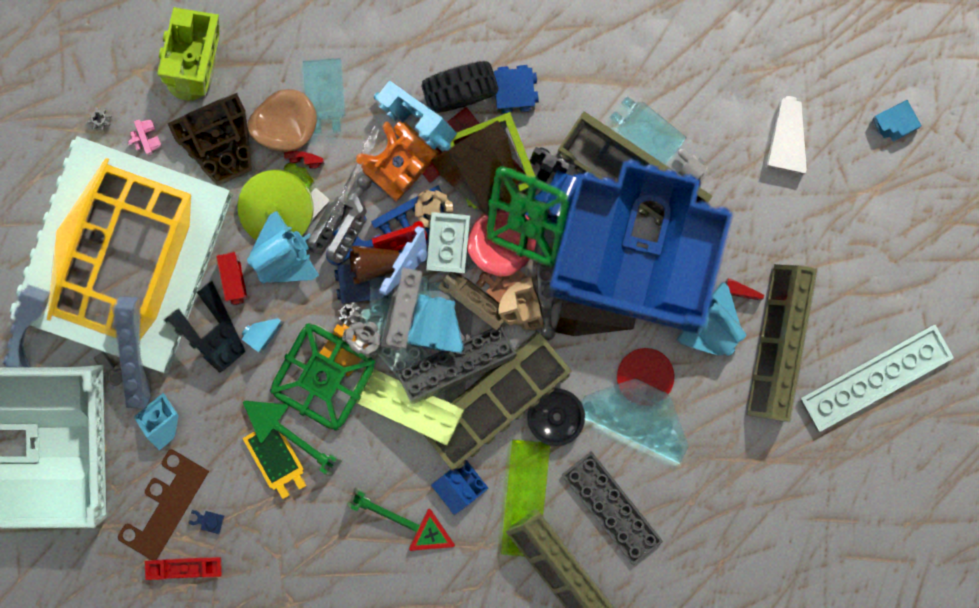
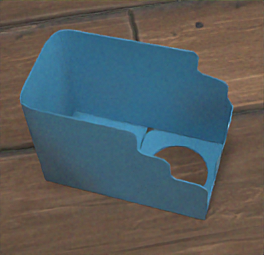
(897, 121)

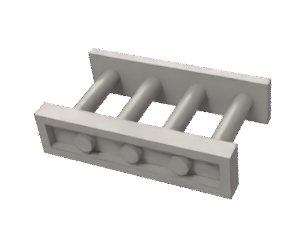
(401, 310)

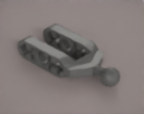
(336, 252)
(547, 331)

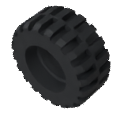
(459, 86)

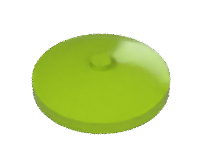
(275, 192)

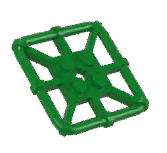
(536, 211)
(310, 381)

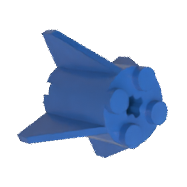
(565, 183)

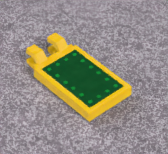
(276, 461)

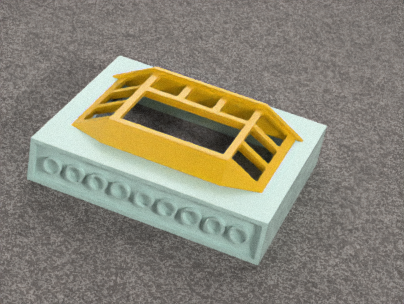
(177, 271)

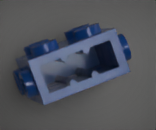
(516, 89)

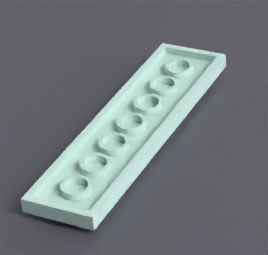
(876, 378)

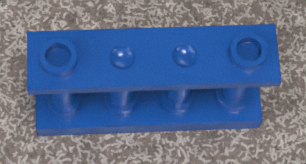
(400, 215)

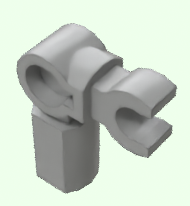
(114, 377)

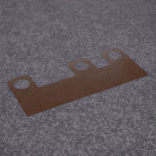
(171, 507)

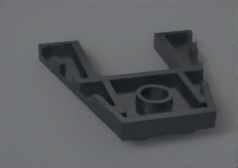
(221, 344)

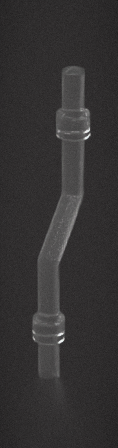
(337, 210)

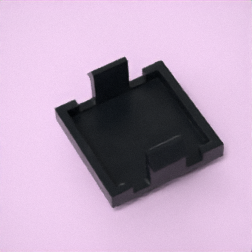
(548, 163)

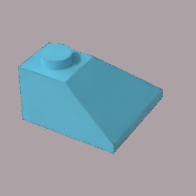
(261, 333)
(158, 421)

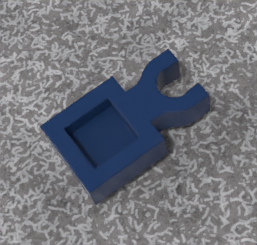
(210, 521)

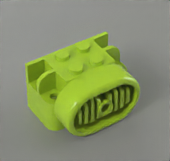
(189, 53)

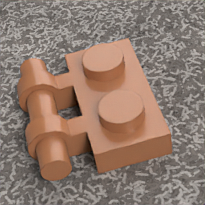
(500, 285)

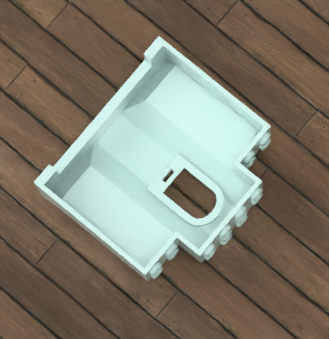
(66, 471)

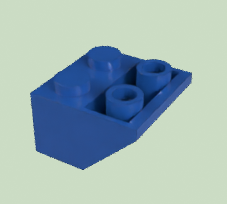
(459, 487)

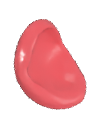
(491, 256)

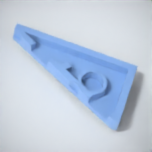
(410, 258)

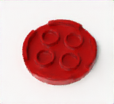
(649, 367)

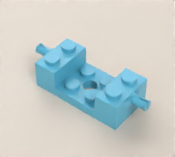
(431, 126)

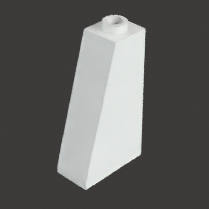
(788, 143)

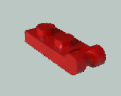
(398, 239)

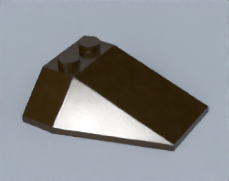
(473, 165)
(585, 320)

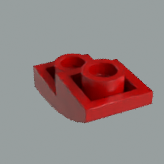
(310, 160)

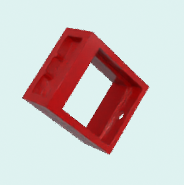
(232, 278)

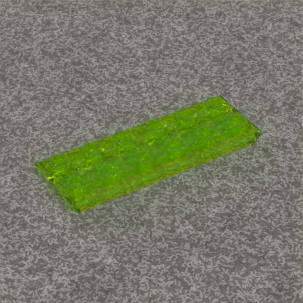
(525, 486)

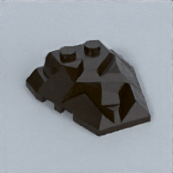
(216, 138)

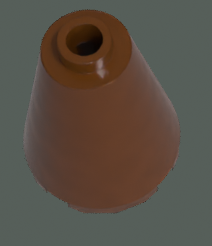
(371, 262)

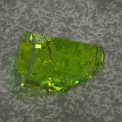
(300, 172)

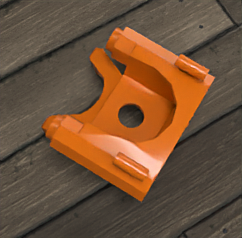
(411, 148)

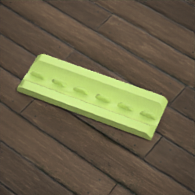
(429, 417)

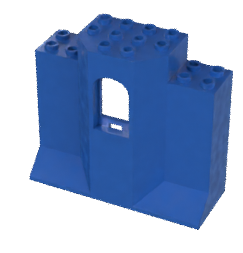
(658, 284)

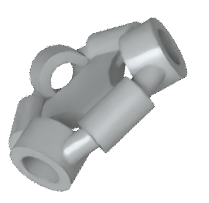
(365, 334)

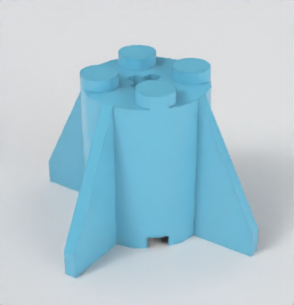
(281, 254)
(435, 325)
(721, 328)

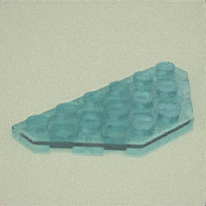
(639, 415)

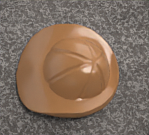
(283, 121)

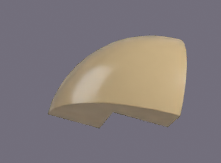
(522, 306)

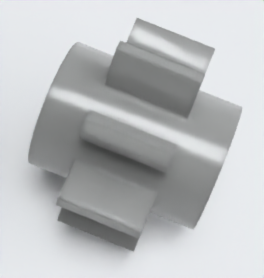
(104, 121)
(350, 314)

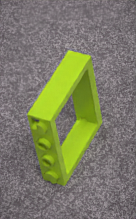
(516, 140)

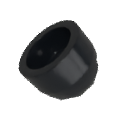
(96, 237)

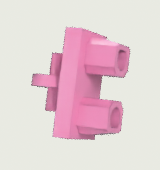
(149, 144)

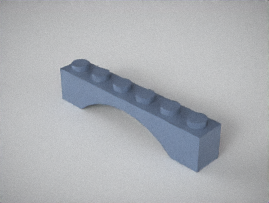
(31, 307)
(127, 325)

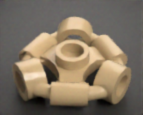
(433, 206)

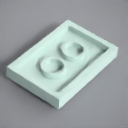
(447, 242)

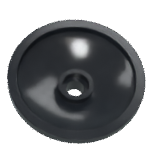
(553, 431)

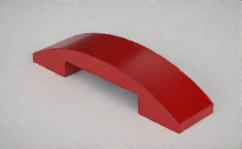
(183, 568)

